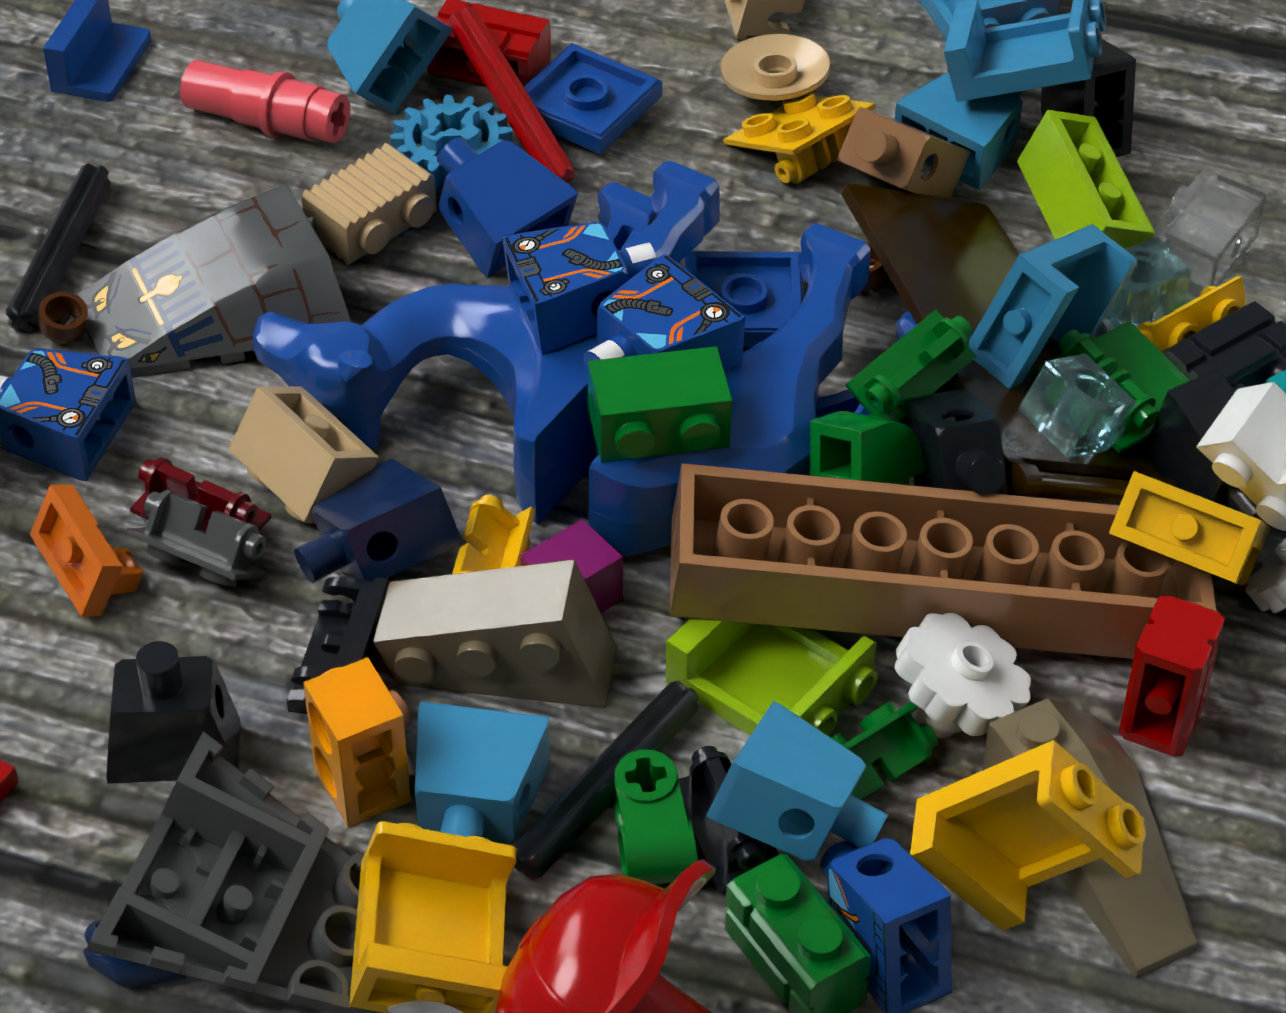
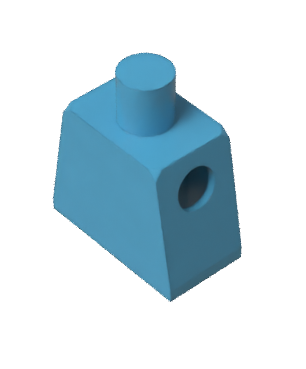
(385, 47)
(980, 125)
(478, 769)
(795, 789)

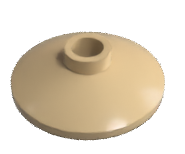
(775, 67)

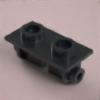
(720, 846)

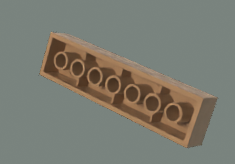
(892, 553)

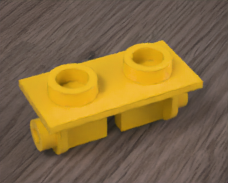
(1195, 315)
(493, 536)

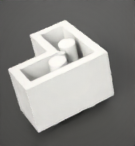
(1250, 448)

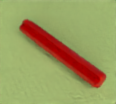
(509, 93)

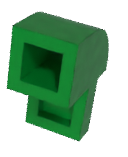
(864, 449)

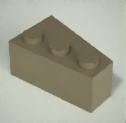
(500, 634)

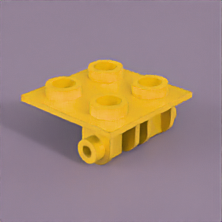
(802, 133)

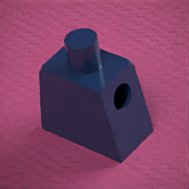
(379, 526)

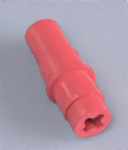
(266, 101)

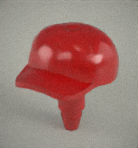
(603, 949)

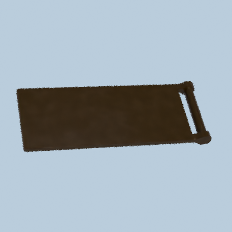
(954, 261)

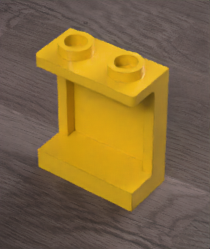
(1190, 528)
(1021, 827)
(430, 919)

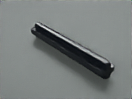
(58, 246)
(596, 785)

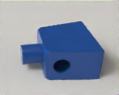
(499, 196)

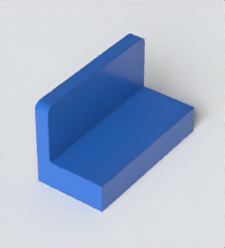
(91, 53)

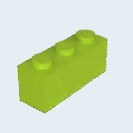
(1081, 180)

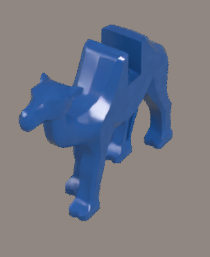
(630, 500)

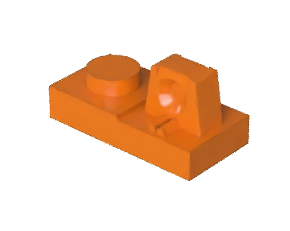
(79, 552)

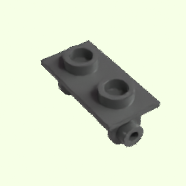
(221, 550)

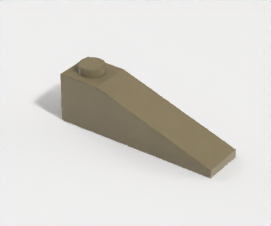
(1136, 915)

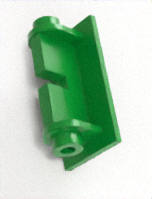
(913, 366)
(891, 740)

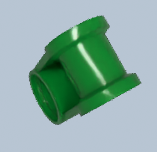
(651, 818)

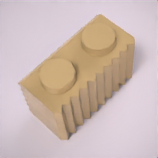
(370, 203)

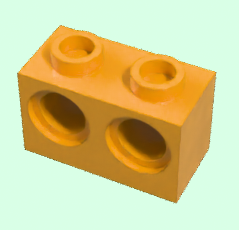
(358, 741)

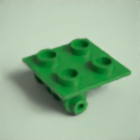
(1135, 367)

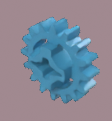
(442, 123)

